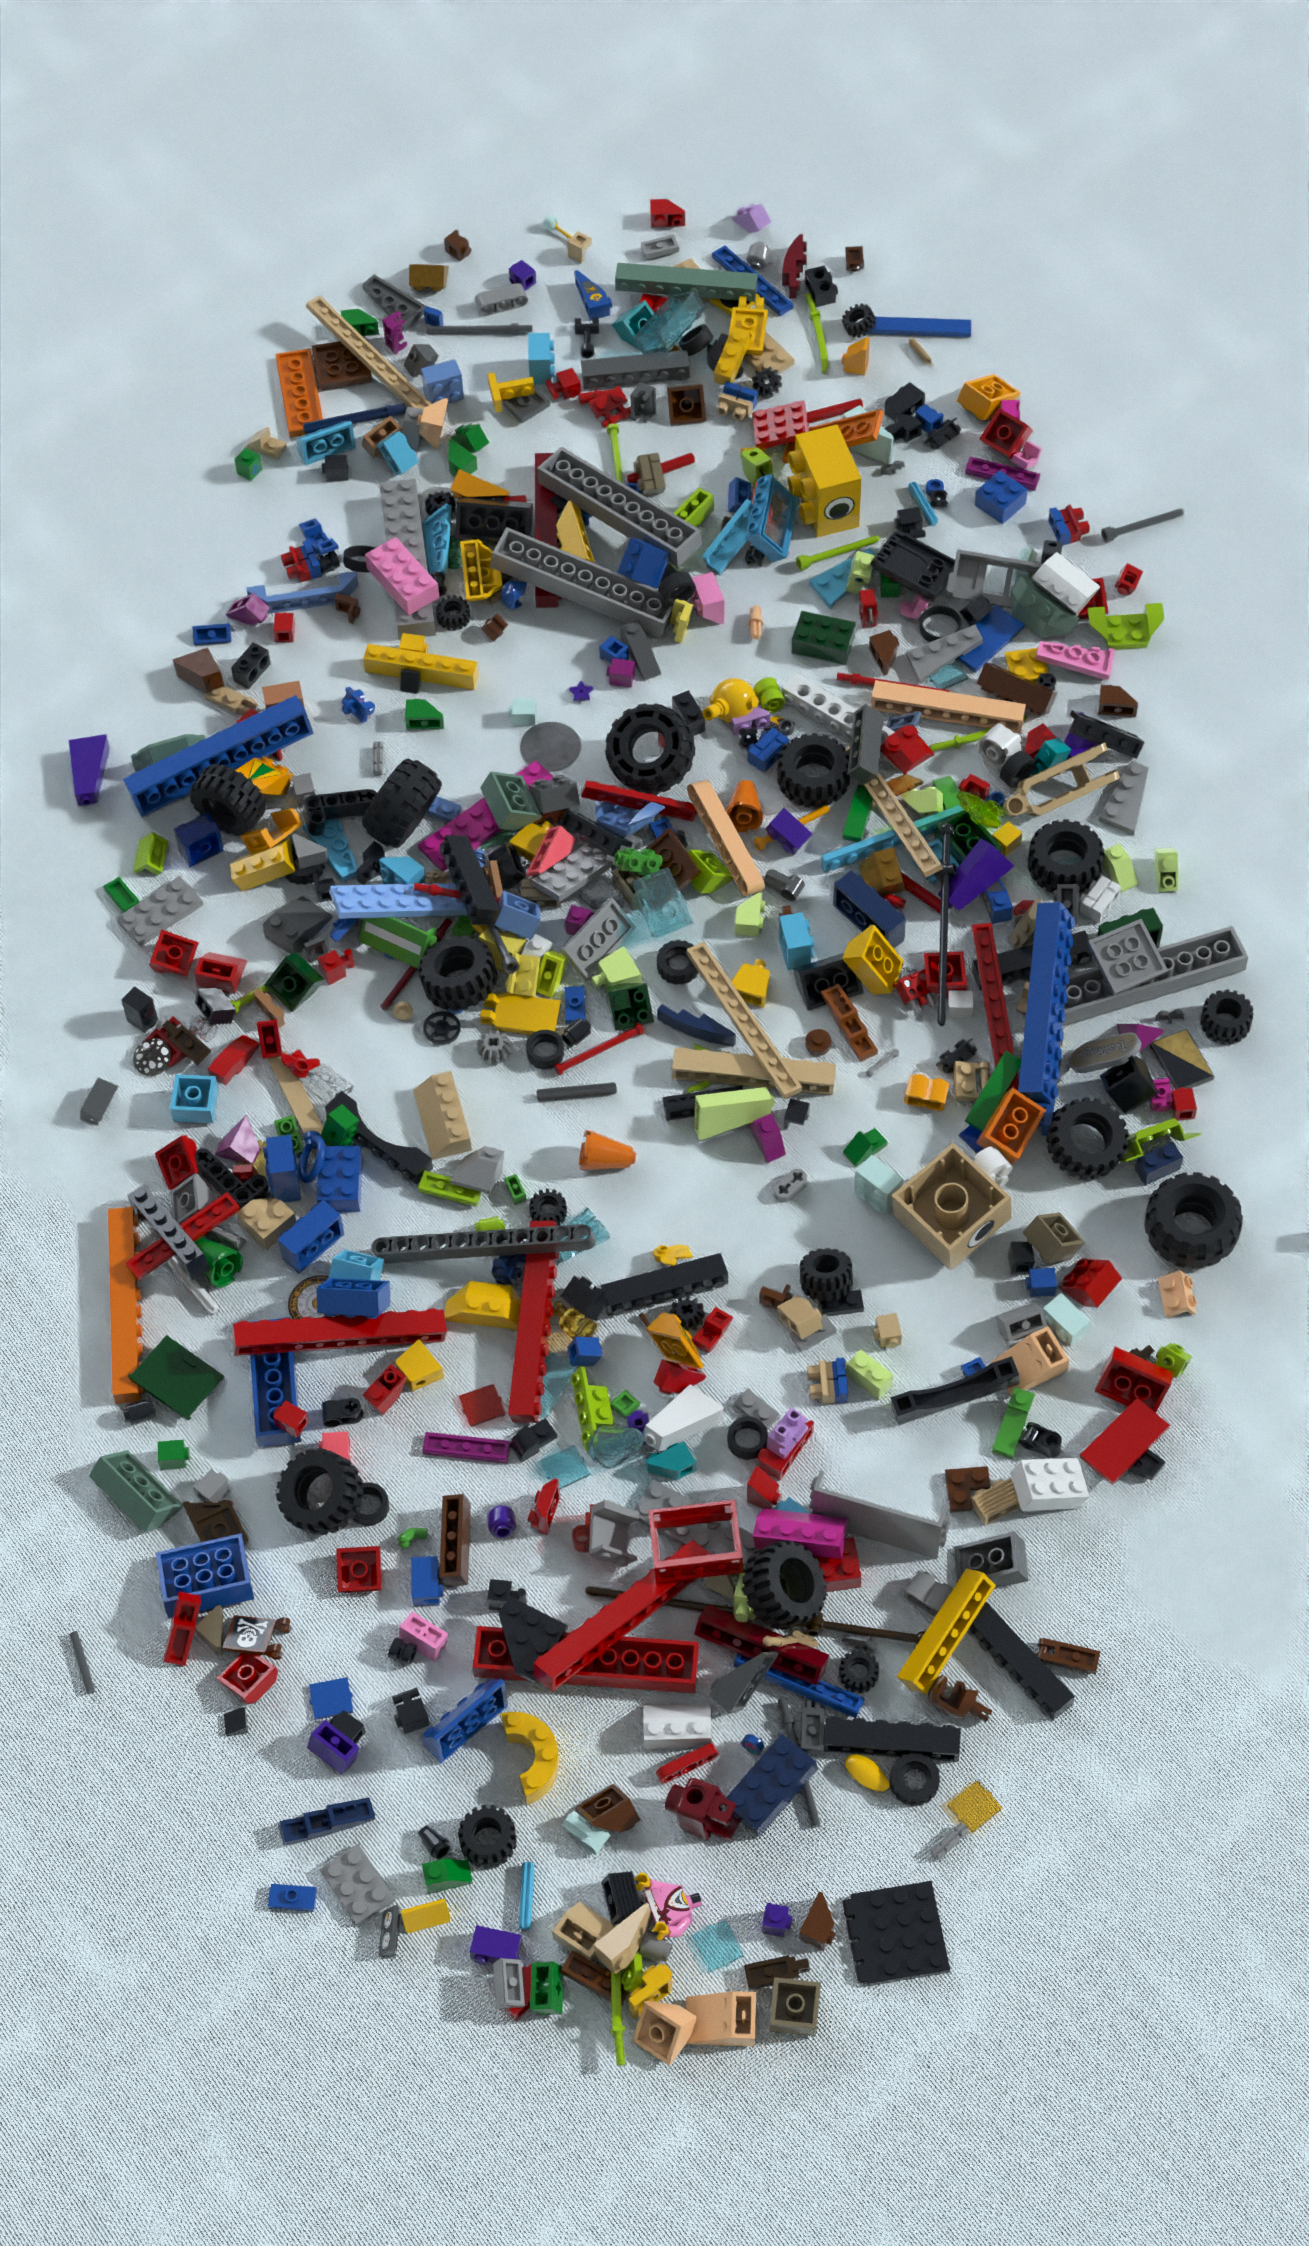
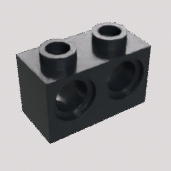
(820, 285)
(251, 665)

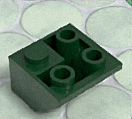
(629, 1005)

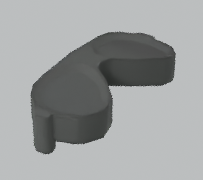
(896, 464)
(1163, 1015)

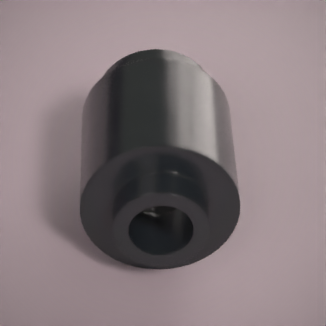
(576, 1032)
(139, 1411)

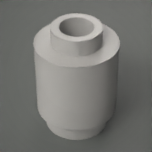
(655, 1949)

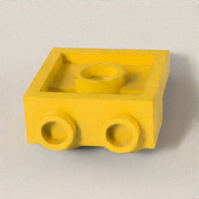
(655, 1987)

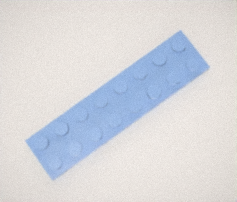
(392, 901)

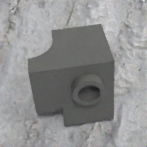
(420, 357)

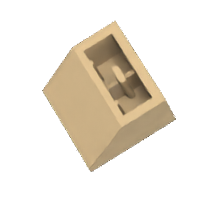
(581, 1929)

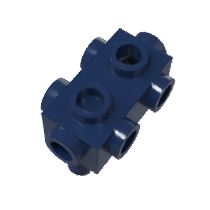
(508, 1268)

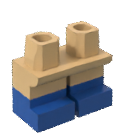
(737, 401)
(832, 1381)

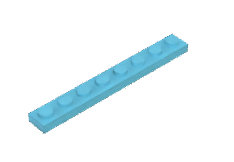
(882, 841)

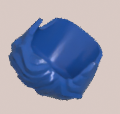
(511, 592)

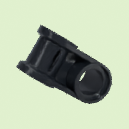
(340, 1412)
(1039, 1439)

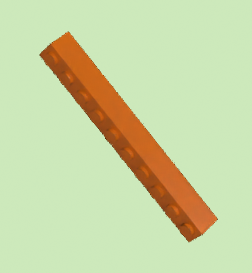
(124, 1304)

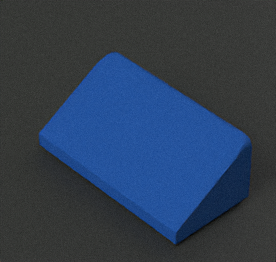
(738, 492)
(212, 634)

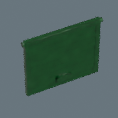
(176, 1377)

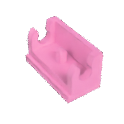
(424, 1635)

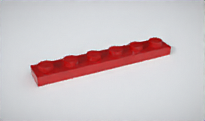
(637, 800)
(195, 1227)

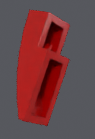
(233, 1059)
(182, 1628)

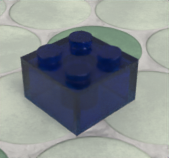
(198, 839)

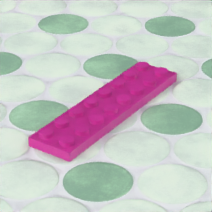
(475, 822)

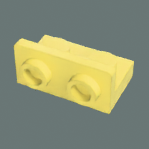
(680, 618)
(525, 978)

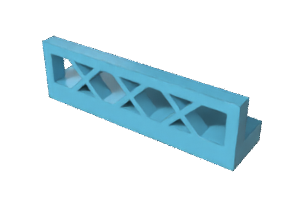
(729, 540)

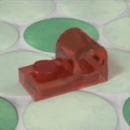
(582, 1530)

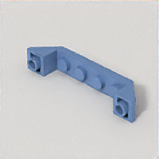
(306, 598)

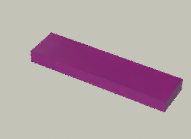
(987, 469)
(466, 1447)

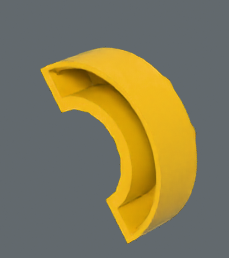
(536, 1735)

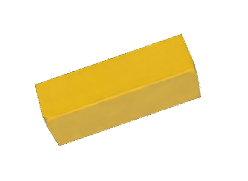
(425, 1916)

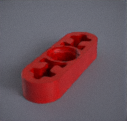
(687, 1763)

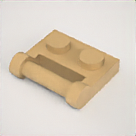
(966, 1079)

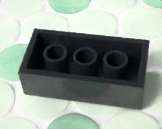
(489, 518)

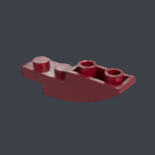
(793, 265)

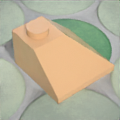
(432, 422)
(664, 2029)

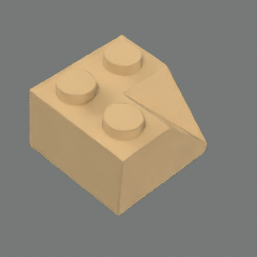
(266, 1220)

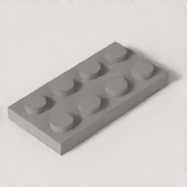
(159, 911)
(598, 938)

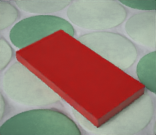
(1124, 1441)

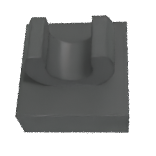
(315, 948)

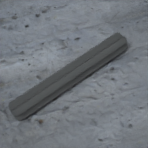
(576, 1091)

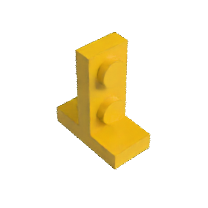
(508, 389)

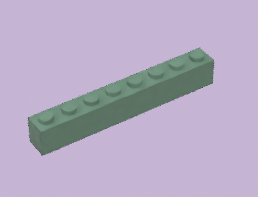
(678, 280)

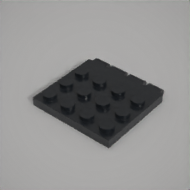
(913, 565)
(896, 1934)

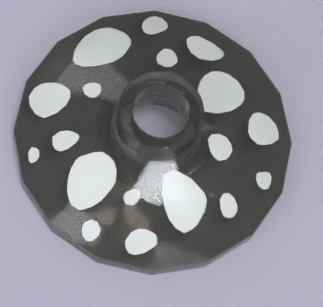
(157, 1061)

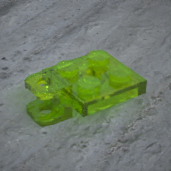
(981, 812)

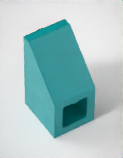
(1050, 754)
(672, 1463)

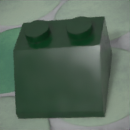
(293, 981)

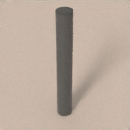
(82, 1663)

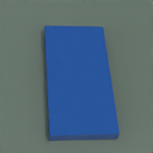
(997, 631)

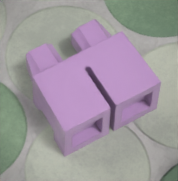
(787, 1433)

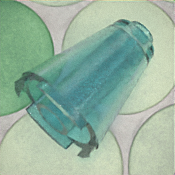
(614, 1445)

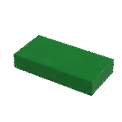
(121, 894)

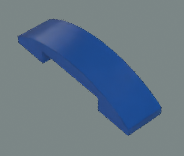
(320, 542)

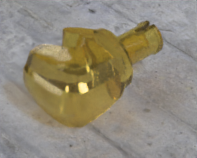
(574, 1322)

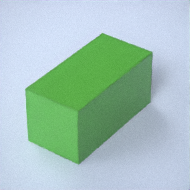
(515, 1189)

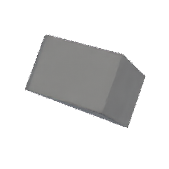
(308, 852)

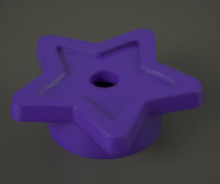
(578, 696)

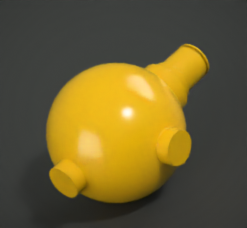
(731, 700)

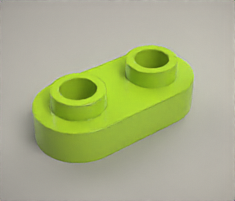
(633, 1974)

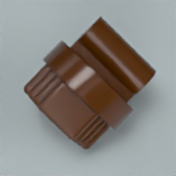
(494, 627)

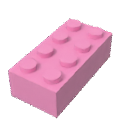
(402, 576)

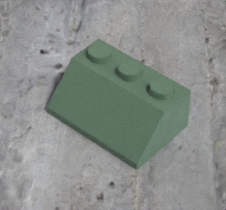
(509, 800)

